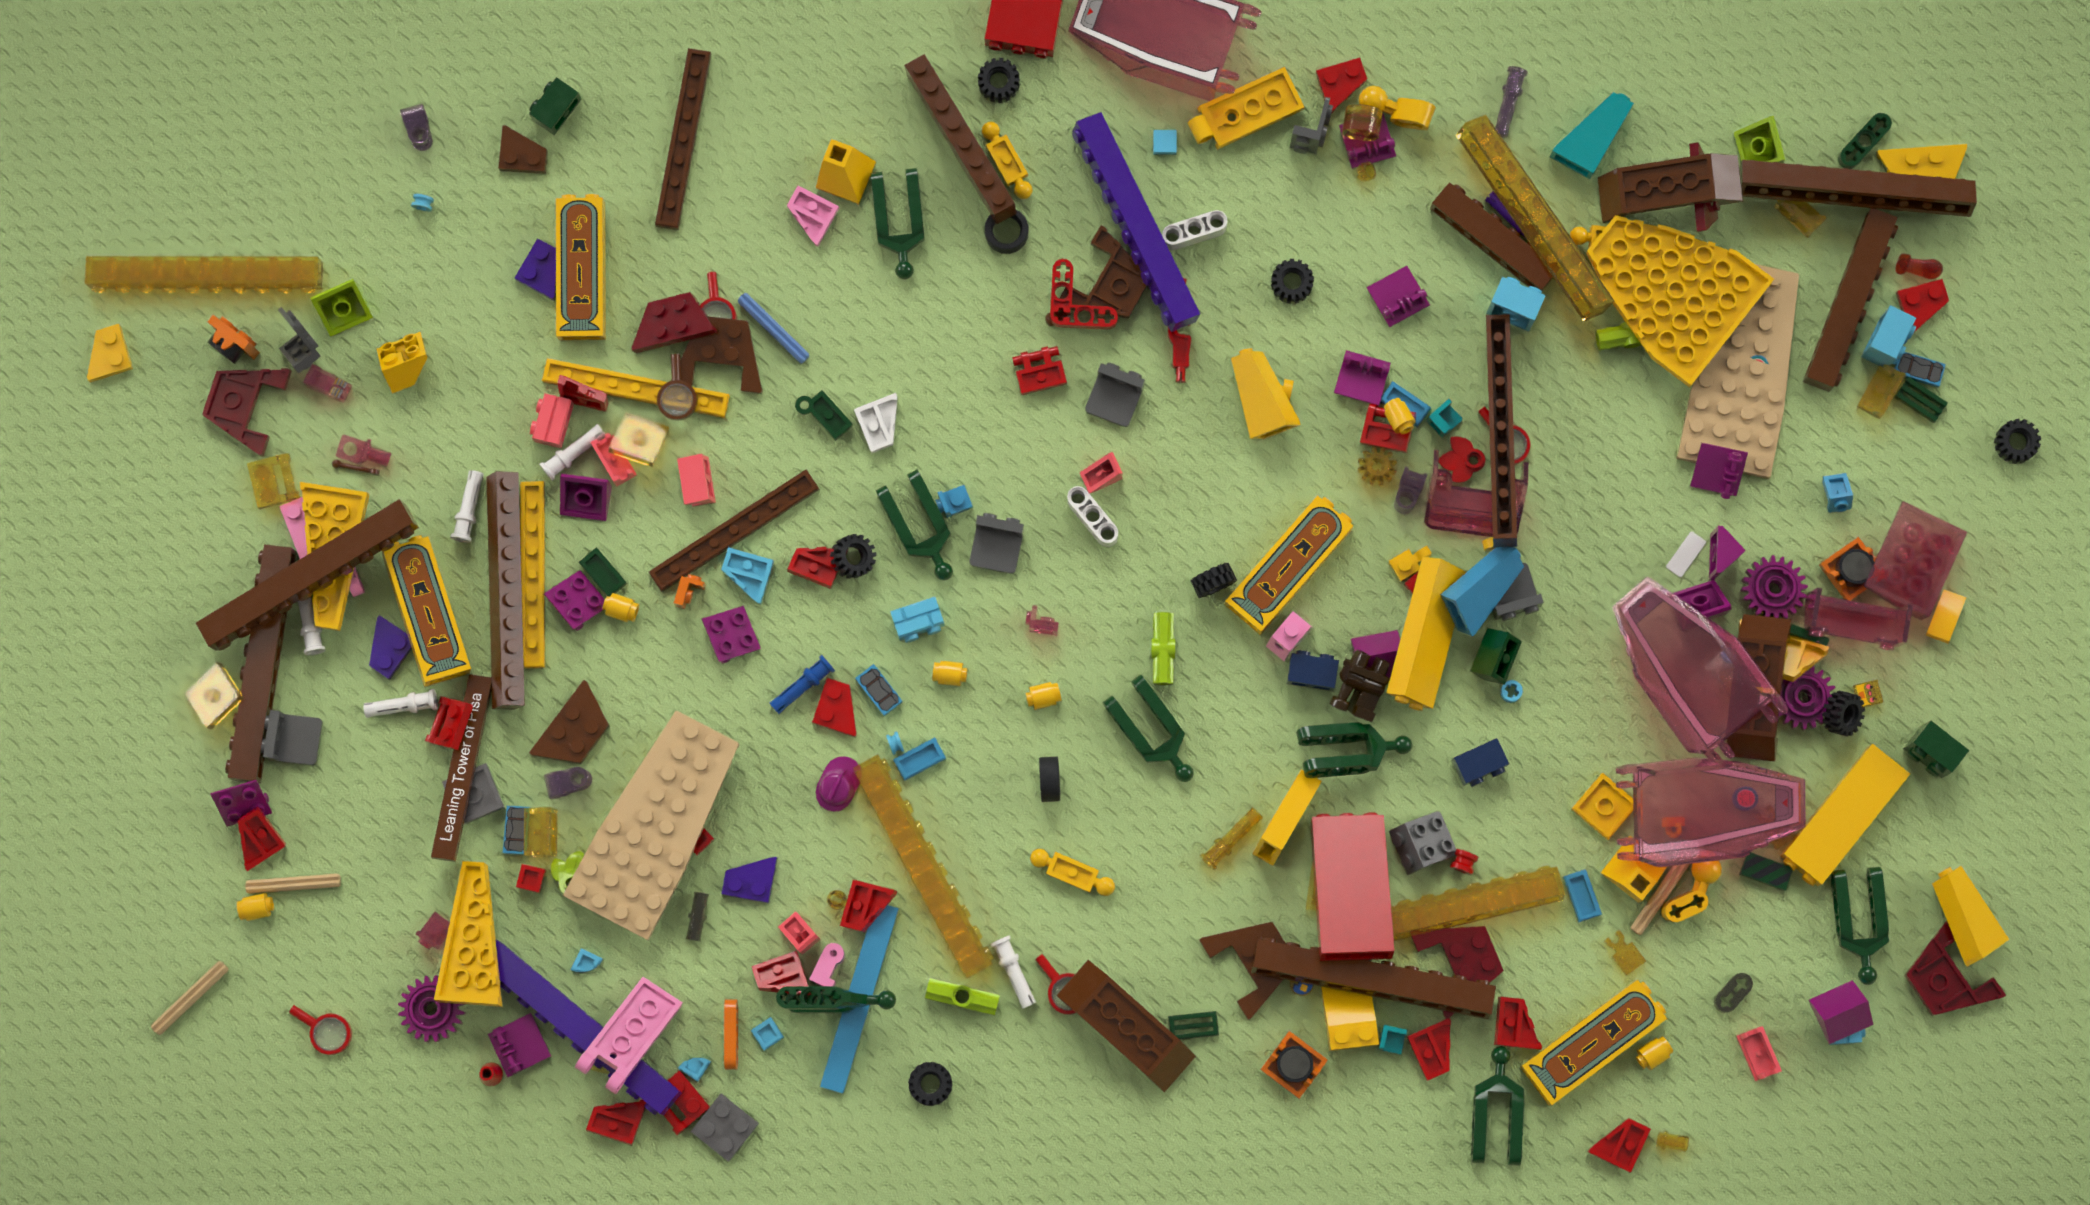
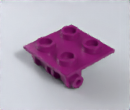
(1372, 151)
(1398, 296)
(1362, 377)
(1719, 469)
(576, 600)
(731, 634)
(240, 800)
(519, 1044)

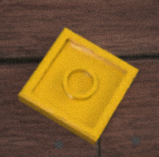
(1604, 806)

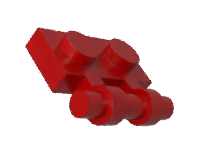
(1042, 376)

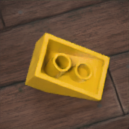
(1349, 1019)

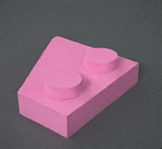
(812, 213)

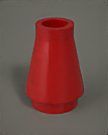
(496, 1076)

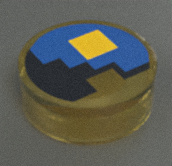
(1300, 989)

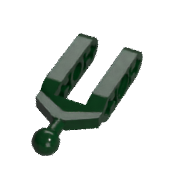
(899, 243)
(930, 547)
(1347, 733)
(1165, 752)
(1861, 947)
(845, 999)
(1501, 1084)

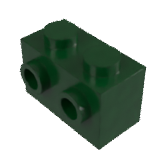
(554, 105)
(1494, 657)

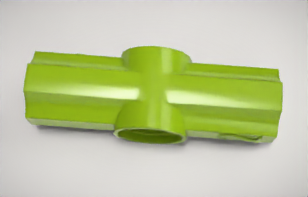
(1616, 337)
(1163, 648)
(946, 992)

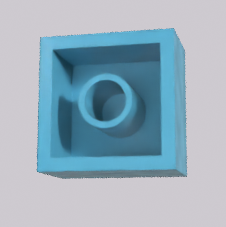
(1518, 301)
(1889, 336)

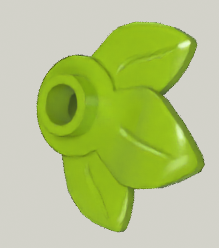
(564, 871)

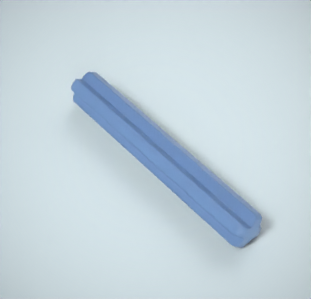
(773, 328)

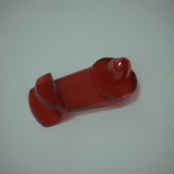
(1925, 268)

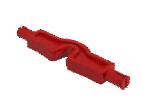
(1181, 350)

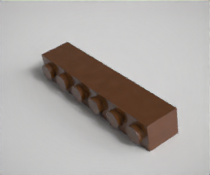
(1491, 236)

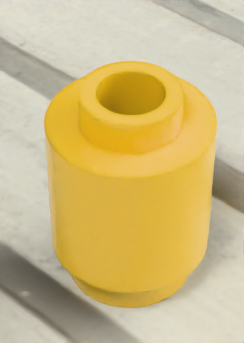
(1399, 416)
(620, 607)
(949, 673)
(1043, 695)
(255, 907)
(1654, 1053)

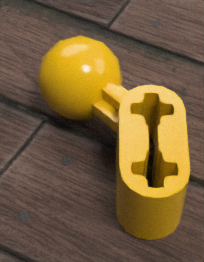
(1404, 112)
(1704, 874)

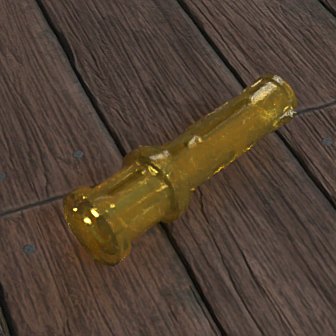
(1224, 845)

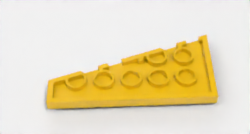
(327, 515)
(470, 954)

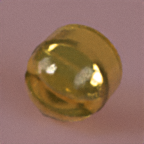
(1366, 171)
(833, 904)

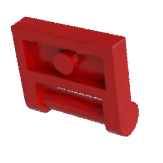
(1382, 434)
(454, 725)
(689, 1102)

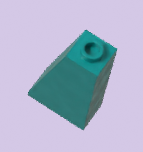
(1590, 140)

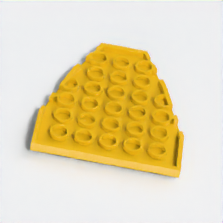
(1675, 291)

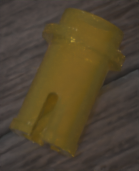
(1672, 1141)

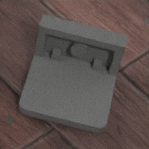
(1308, 140)
(302, 347)
(1115, 394)
(996, 543)
(1519, 597)
(291, 738)
(1423, 842)

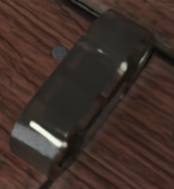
(1737, 996)

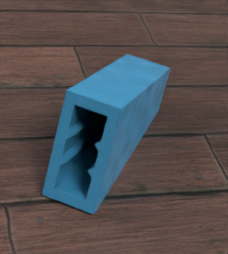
(1481, 588)

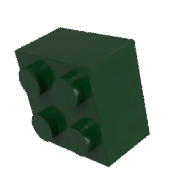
(1935, 750)

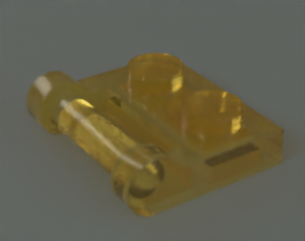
(265, 481)

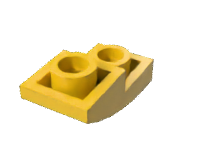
(1946, 616)

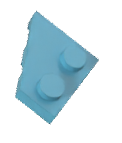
(748, 572)

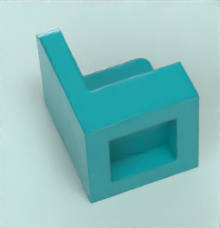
(1444, 419)
(1392, 1039)

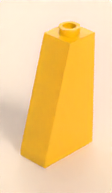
(1262, 396)
(1286, 818)
(1968, 916)

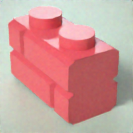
(552, 420)

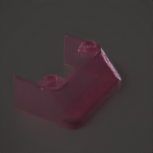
(1465, 508)
(1856, 620)

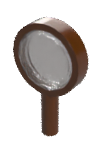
(677, 398)

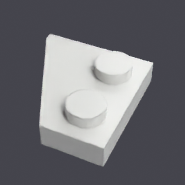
(878, 422)

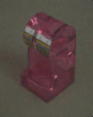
(327, 384)

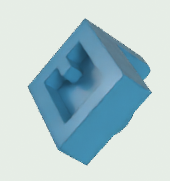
(1838, 492)
(954, 501)

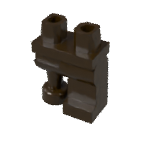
(1367, 682)

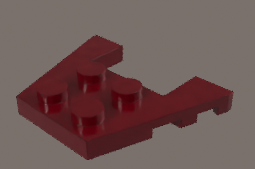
(234, 399)
(1467, 951)
(1940, 981)

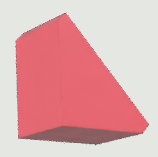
(1102, 473)
(799, 933)

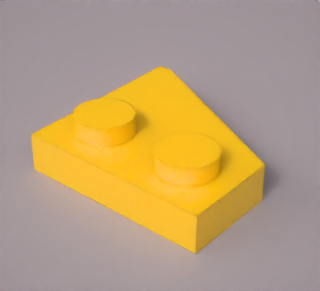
(108, 354)

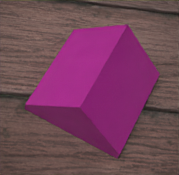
(584, 497)
(1723, 551)
(1706, 599)
(1379, 645)
(1842, 1011)

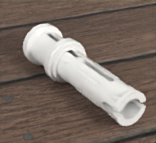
(564, 458)
(466, 517)
(309, 630)
(411, 703)
(1009, 961)

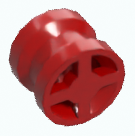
(1464, 862)

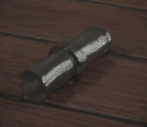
(697, 916)

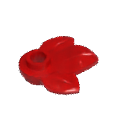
(1458, 459)

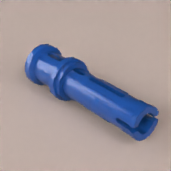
(810, 677)

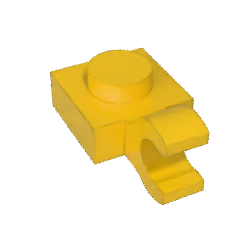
(1407, 564)

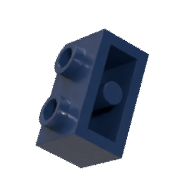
(1312, 671)
(1480, 762)

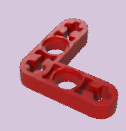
(1066, 303)

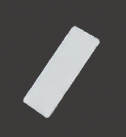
(1686, 554)

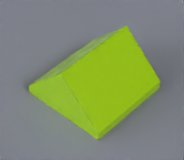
(1760, 142)
(342, 307)

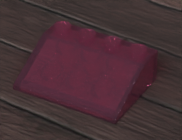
(1915, 560)

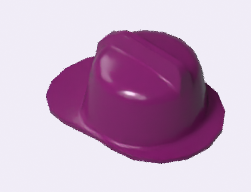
(837, 784)

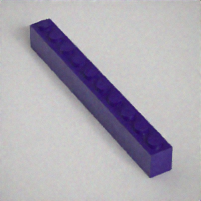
(1135, 222)
(578, 1026)

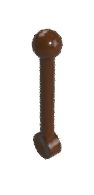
(337, 463)

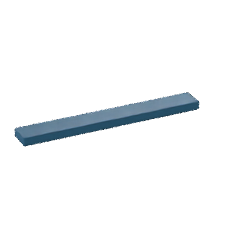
(863, 982)

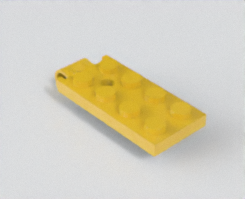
(1254, 106)

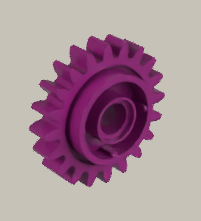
(1784, 577)
(1817, 693)
(418, 1017)

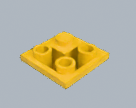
(845, 172)
(402, 361)
(1632, 876)

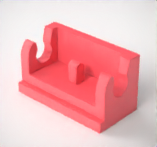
(617, 466)
(696, 480)
(1758, 1053)

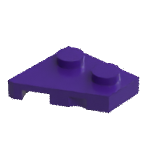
(539, 269)
(388, 648)
(751, 880)

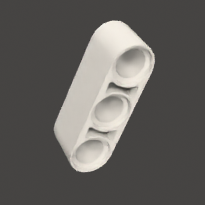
(1202, 222)
(1090, 505)

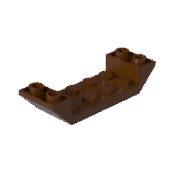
(1670, 185)
(1767, 644)
(1126, 1025)

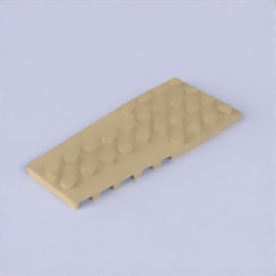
(1740, 399)
(654, 827)

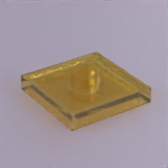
(639, 439)
(214, 695)

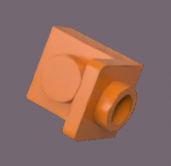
(684, 594)

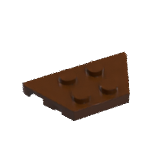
(573, 729)

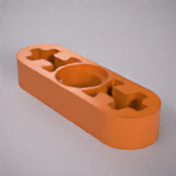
(731, 1034)

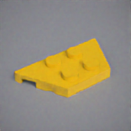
(1924, 161)
(1800, 656)

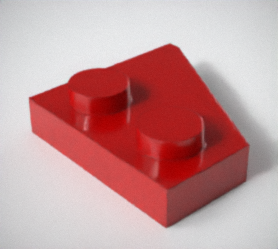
(814, 565)
(1514, 1025)
(617, 1121)

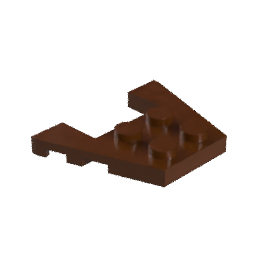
(1119, 283)
(729, 347)
(1244, 944)

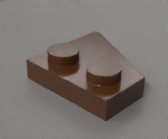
(521, 153)

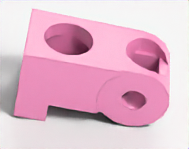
(831, 957)

